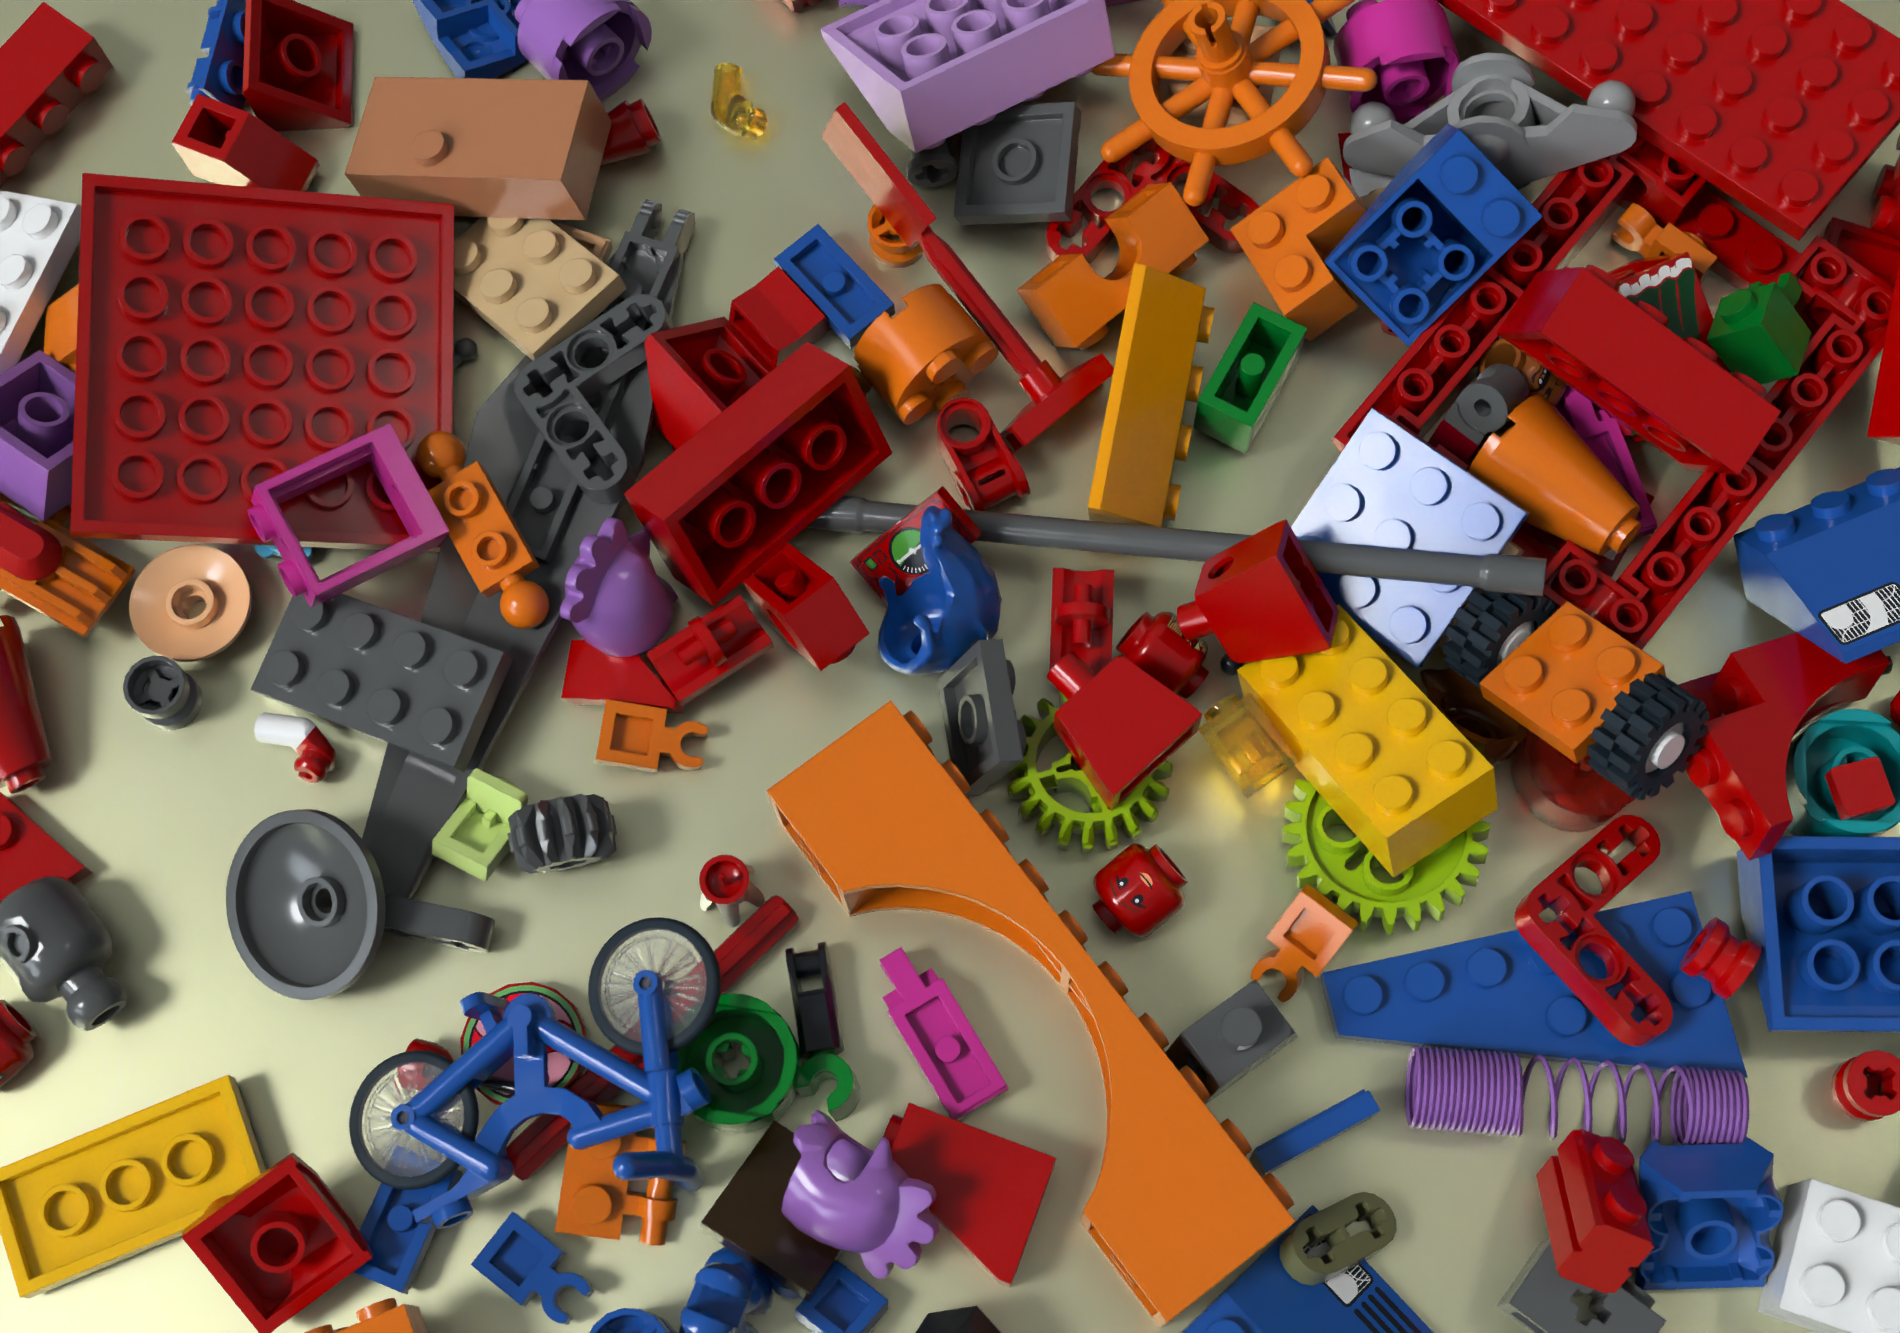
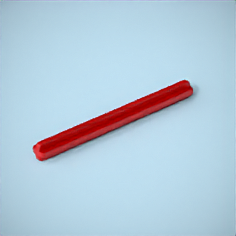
(735, 957)

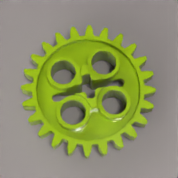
(1357, 890)

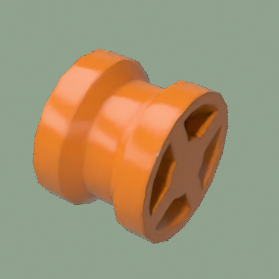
(887, 250)

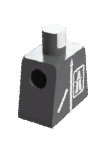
(1232, 1039)

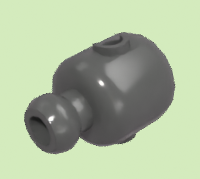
(57, 949)

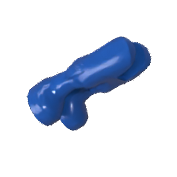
(724, 1294)

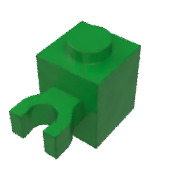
(1761, 331)

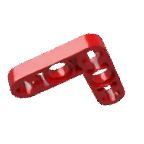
(1162, 170)
(1575, 913)

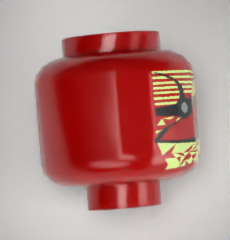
(1165, 653)

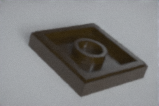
(751, 1221)

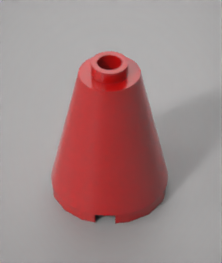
(22, 733)

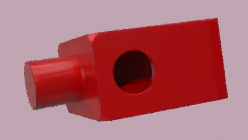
(1262, 599)
(1119, 723)

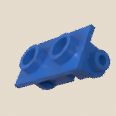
(222, 71)

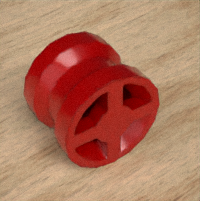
(1720, 958)
(1859, 1094)

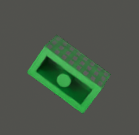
(1249, 377)

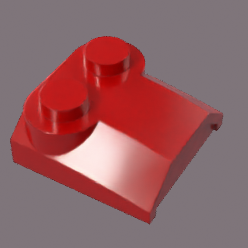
(278, 1243)

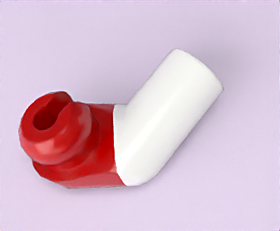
(300, 733)

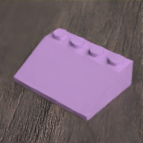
(961, 62)

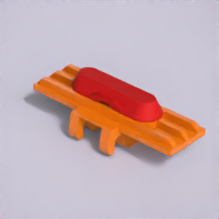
(57, 572)

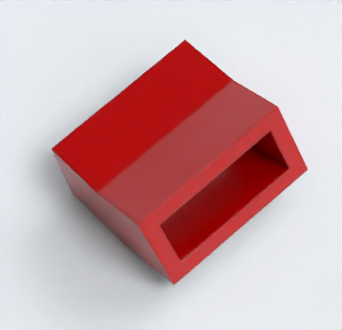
(777, 318)

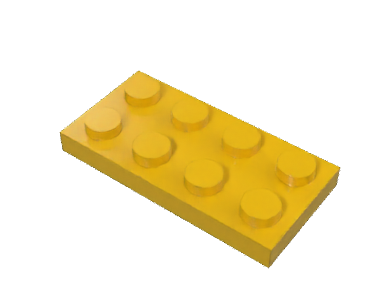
(124, 1185)

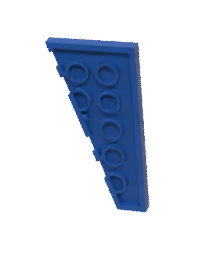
(1508, 999)

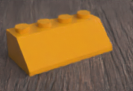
(1148, 399)

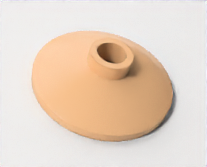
(172, 585)

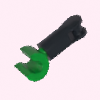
(820, 1032)

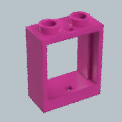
(402, 487)

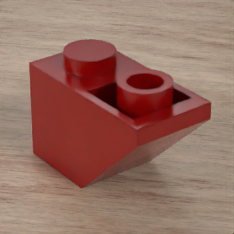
(240, 149)

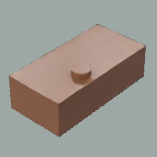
(482, 145)

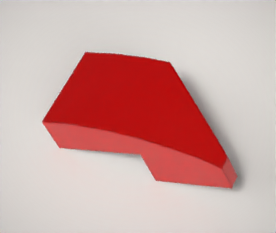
(596, 677)

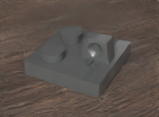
(1019, 166)
(980, 715)

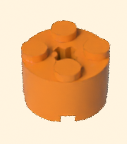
(923, 353)

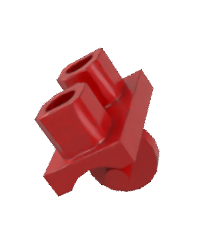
(1082, 616)
(710, 649)

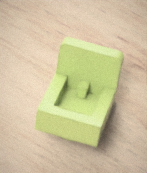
(479, 828)

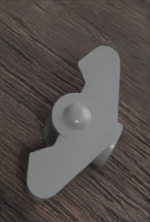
(1505, 119)

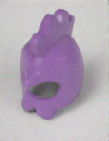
(616, 594)
(858, 1198)

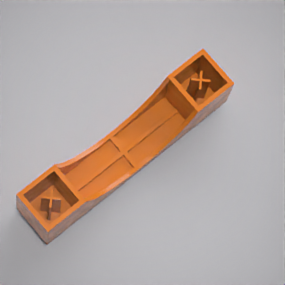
(901, 834)

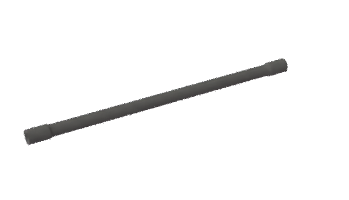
(1489, 572)

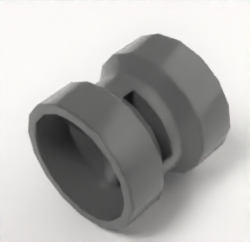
(152, 683)

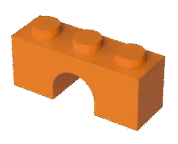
(1077, 303)

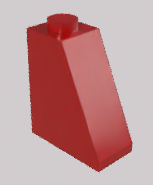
(982, 1184)

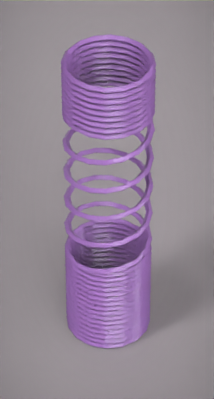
(1488, 1095)

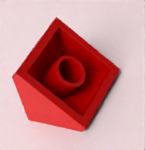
(297, 66)

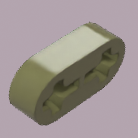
(1331, 1226)

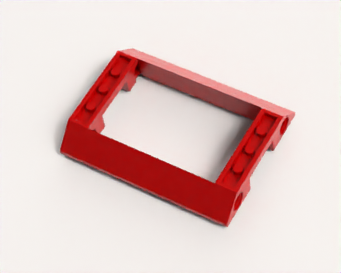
(1838, 302)

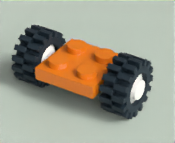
(1578, 687)

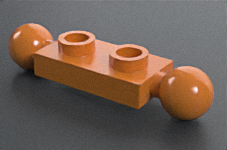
(483, 530)

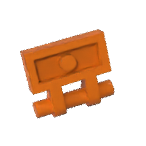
(596, 1199)

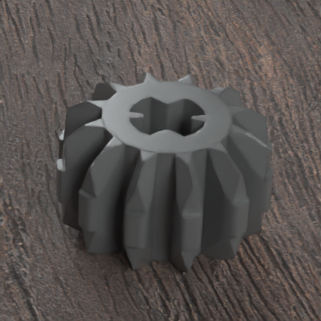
(562, 833)

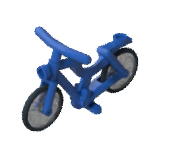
(648, 995)

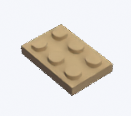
(531, 281)

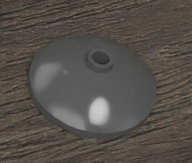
(284, 908)

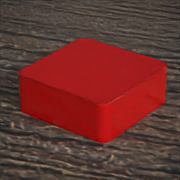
(1859, 788)

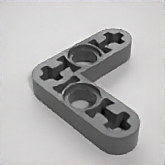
(569, 399)

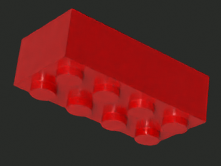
(1640, 369)
(759, 472)

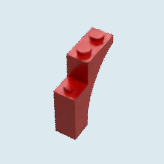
(1766, 700)

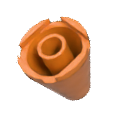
(1558, 480)

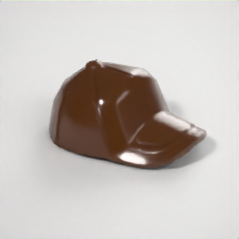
(1479, 720)

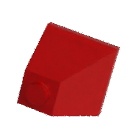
(698, 374)

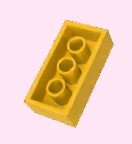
(1374, 746)

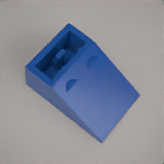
(1431, 234)

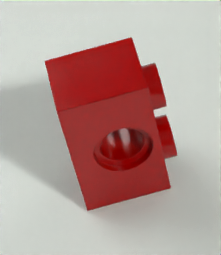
(806, 607)

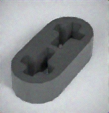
(437, 924)

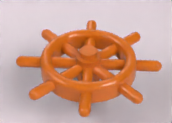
(1229, 75)

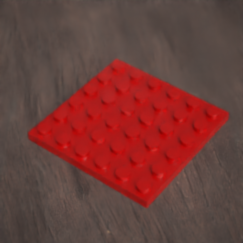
(245, 340)

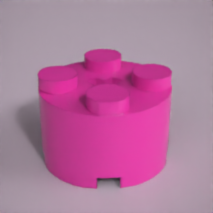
(1407, 49)

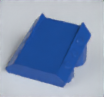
(1708, 1215)

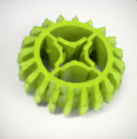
(1064, 779)

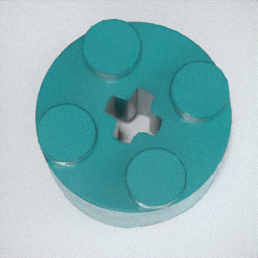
(1832, 742)

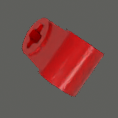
(981, 468)

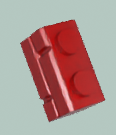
(1594, 1211)

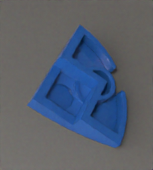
(473, 35)

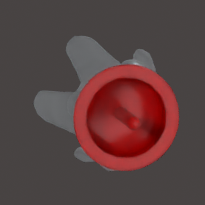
(727, 884)

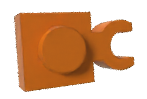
(1641, 233)
(637, 736)
(1307, 938)

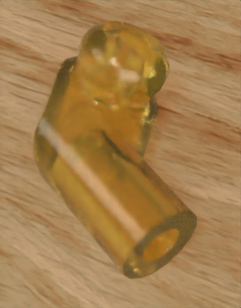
(730, 108)

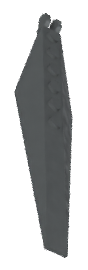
(554, 516)

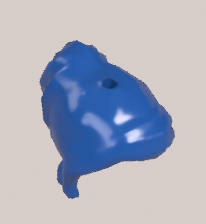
(942, 608)

